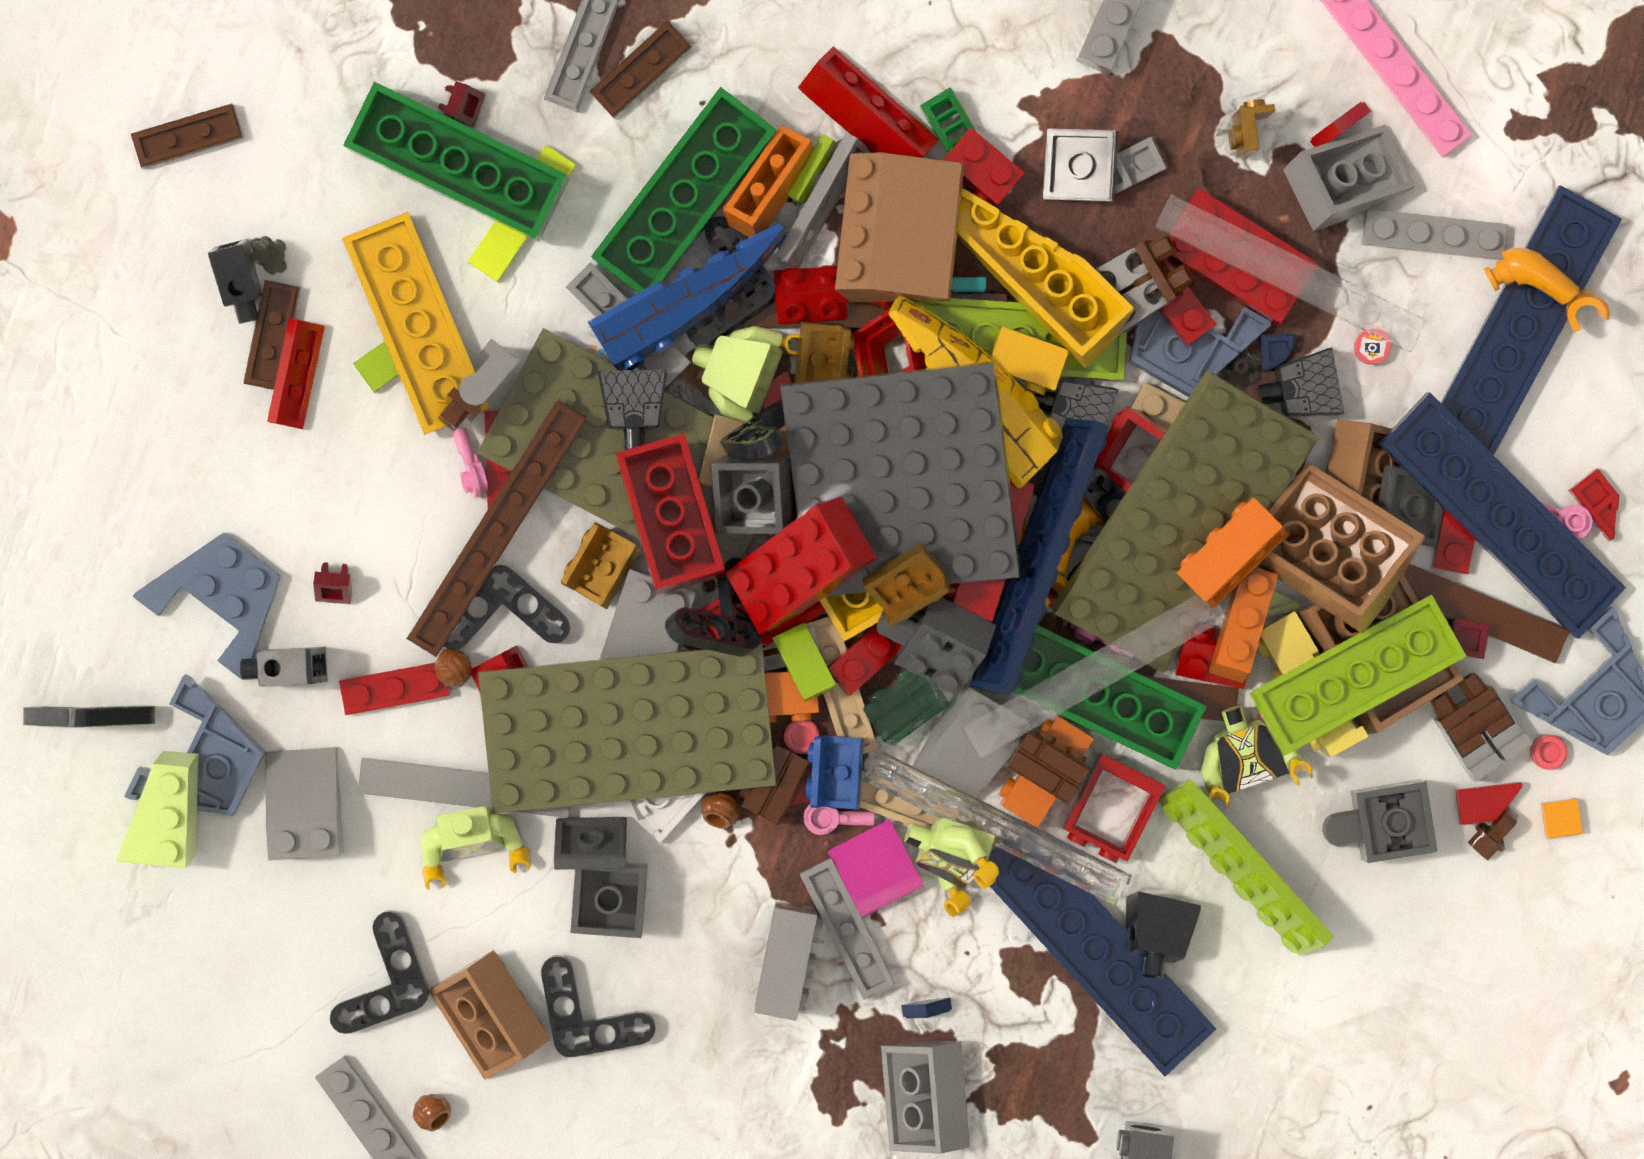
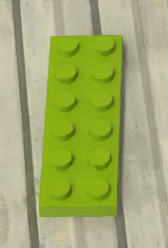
(982, 318)
(1357, 675)
(1245, 868)

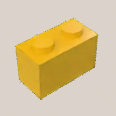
(1029, 360)

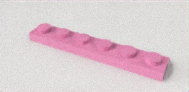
(1399, 73)

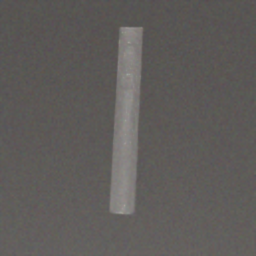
(1290, 273)
(1091, 674)
(1010, 832)

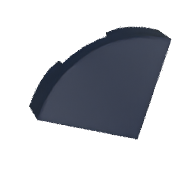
(1275, 349)
(926, 1008)

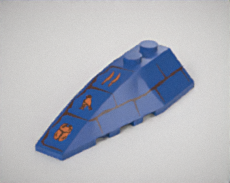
(664, 313)

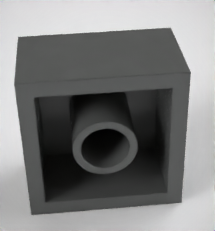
(753, 495)
(610, 901)

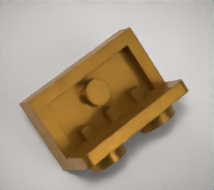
(1243, 134)
(823, 351)
(600, 564)
(907, 584)

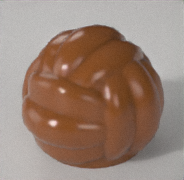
(453, 667)
(720, 809)
(431, 1112)

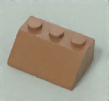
(1358, 457)
(489, 1015)

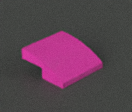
(876, 868)

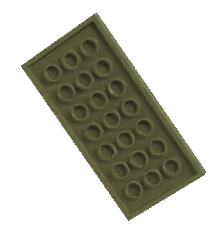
(1206, 465)
(589, 469)
(626, 729)

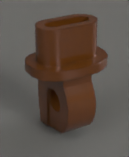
(1489, 837)

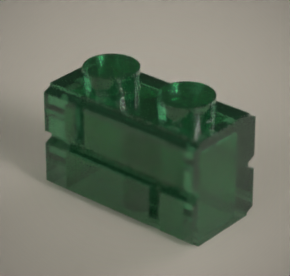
(904, 707)

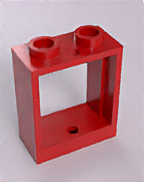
(870, 344)
(1122, 428)
(1107, 849)

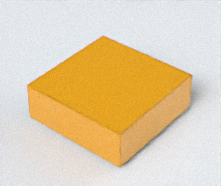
(1561, 818)

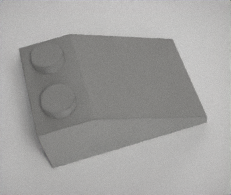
(1348, 176)
(641, 618)
(949, 753)
(303, 804)

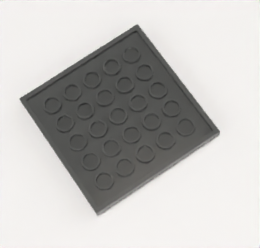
(913, 463)

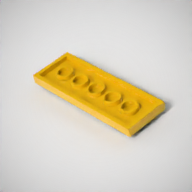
(410, 315)

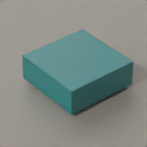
(968, 285)

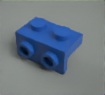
(835, 771)

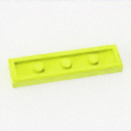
(503, 243)

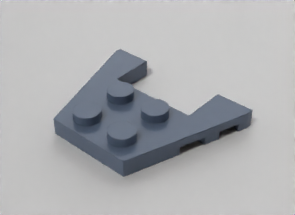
(1165, 357)
(228, 583)
(1604, 705)
(225, 752)

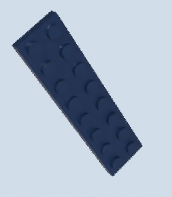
(1526, 320)
(1502, 515)
(1039, 555)
(1096, 956)

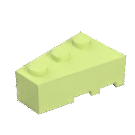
(165, 815)

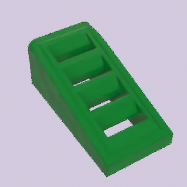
(929, 106)

